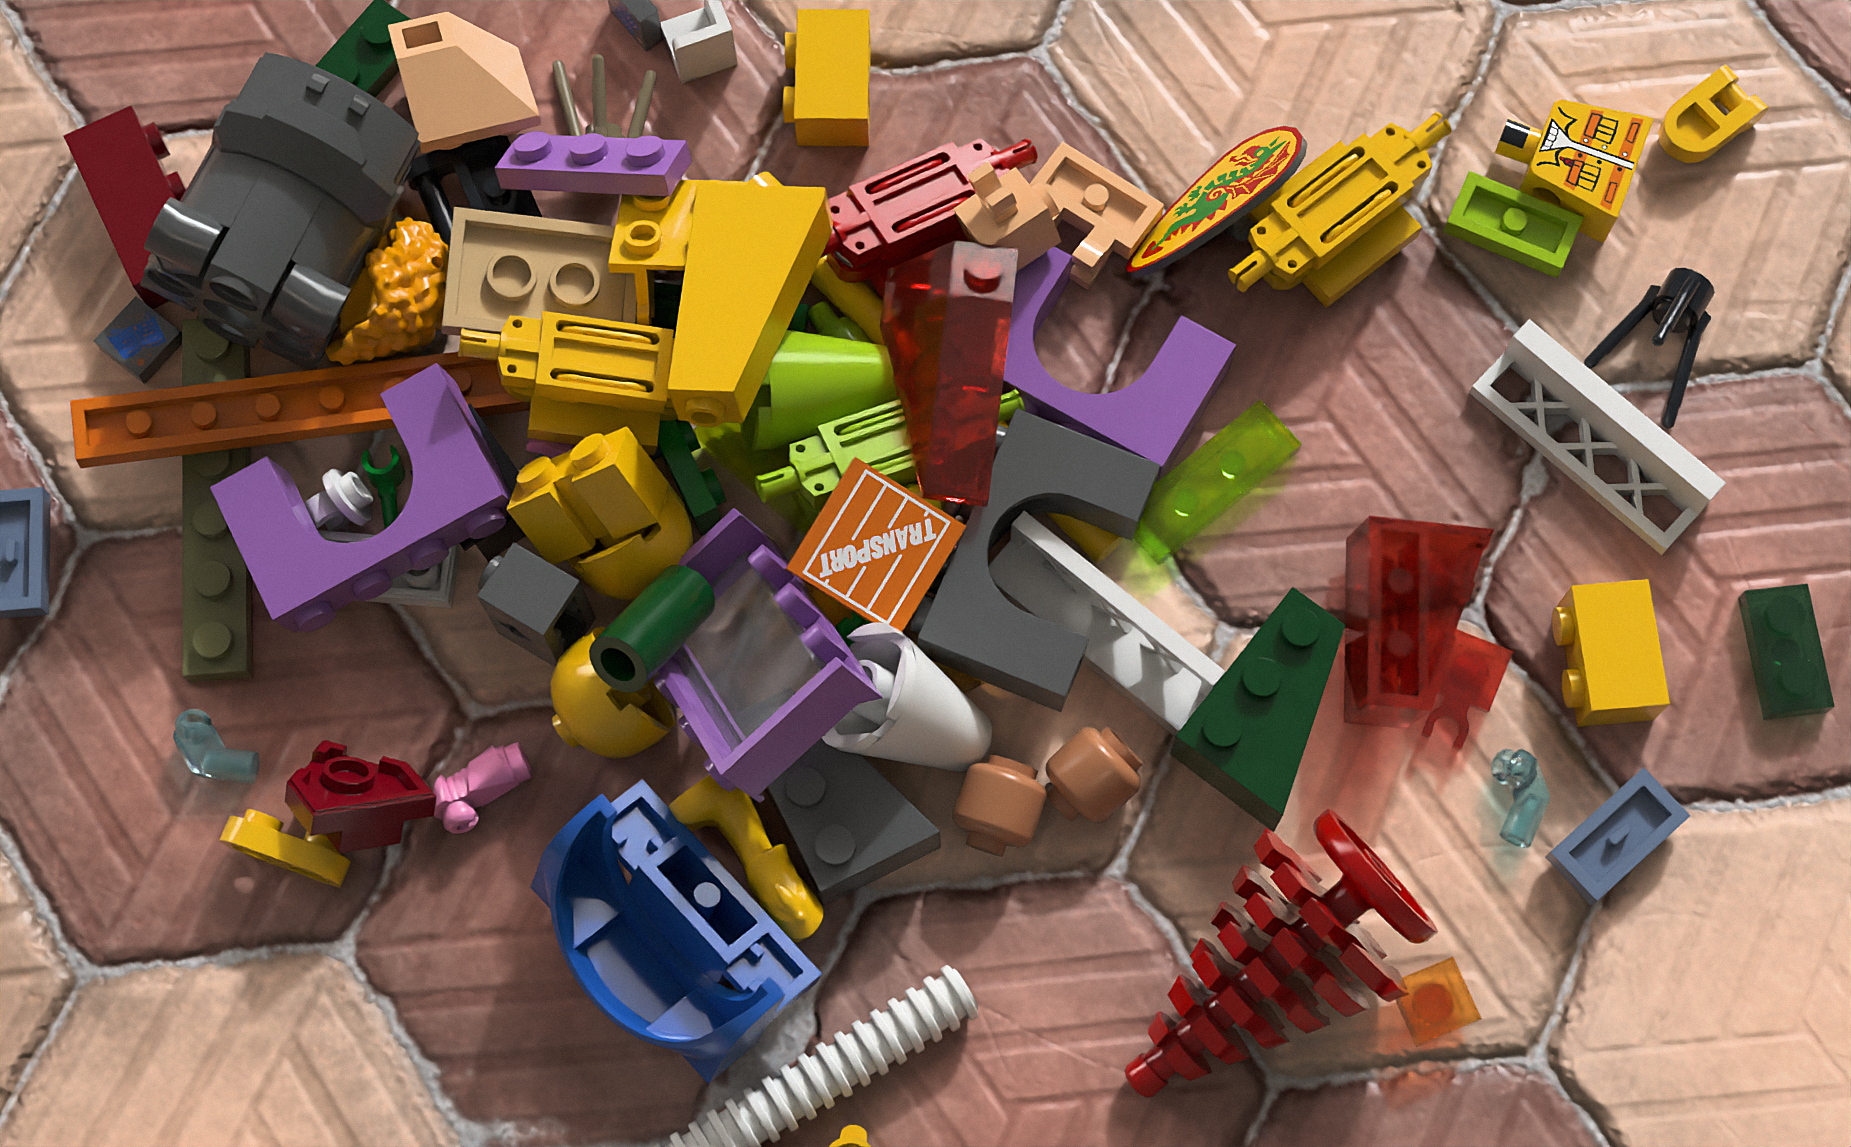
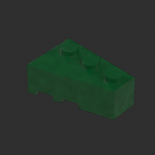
(1262, 710)

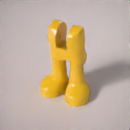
(767, 868)

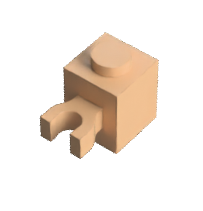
(1009, 214)

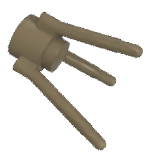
(600, 123)

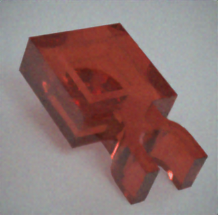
(1468, 681)

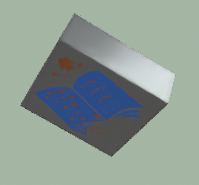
(639, 19)
(139, 340)

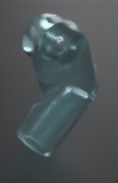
(206, 753)
(1528, 791)

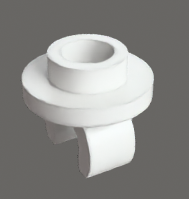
(343, 501)

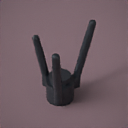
(1676, 308)

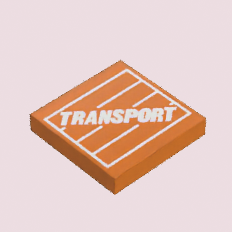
(875, 546)

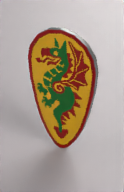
(1221, 198)

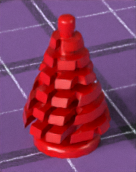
(1297, 946)

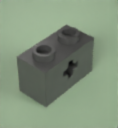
(534, 603)

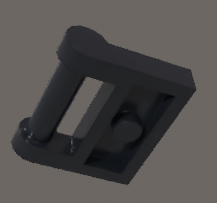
(476, 171)

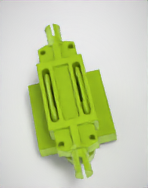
(871, 435)

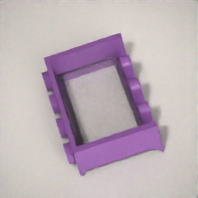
(763, 667)

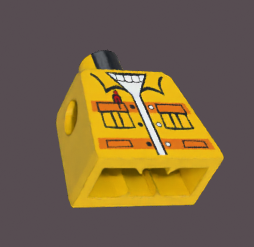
(1579, 160)

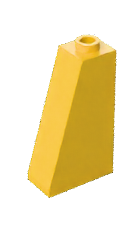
(739, 292)

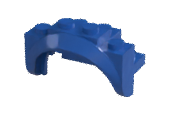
(671, 937)

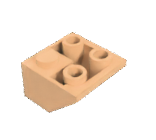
(461, 82)

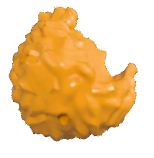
(396, 296)

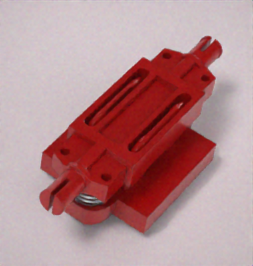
(909, 208)

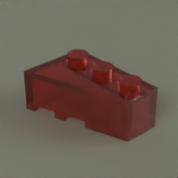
(1402, 614)

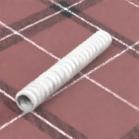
(837, 1066)

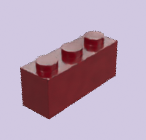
(127, 184)

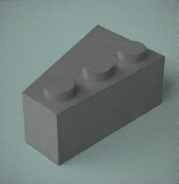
(848, 821)

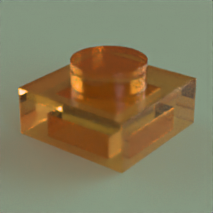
(1437, 1002)

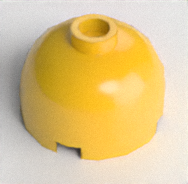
(632, 562)
(601, 717)

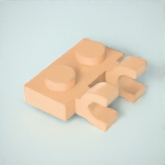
(1100, 205)

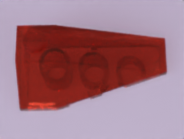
(948, 351)

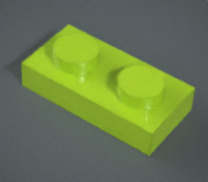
(1513, 224)

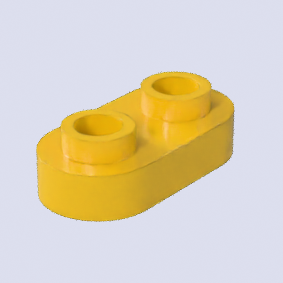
(262, 839)

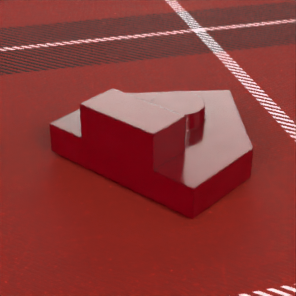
(356, 799)

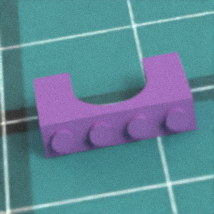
(1144, 418)
(452, 497)

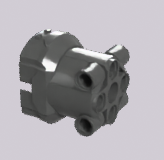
(283, 209)

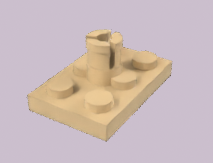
(530, 266)

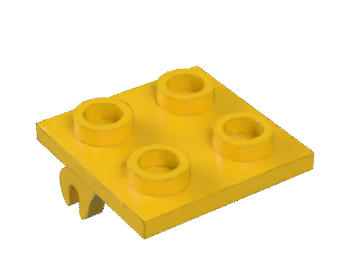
(654, 236)

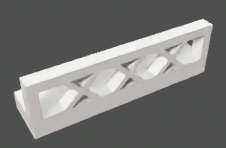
(1611, 421)
(1126, 639)

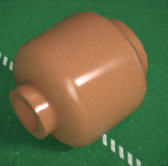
(1093, 775)
(999, 805)

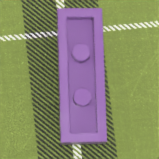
(593, 164)

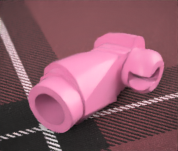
(477, 785)

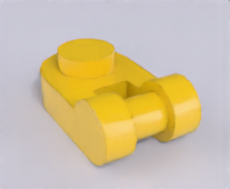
(1697, 128)

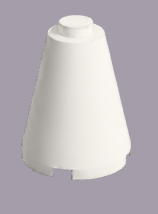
(921, 711)

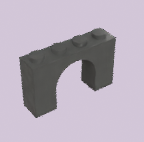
(1034, 471)

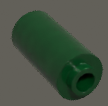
(652, 628)

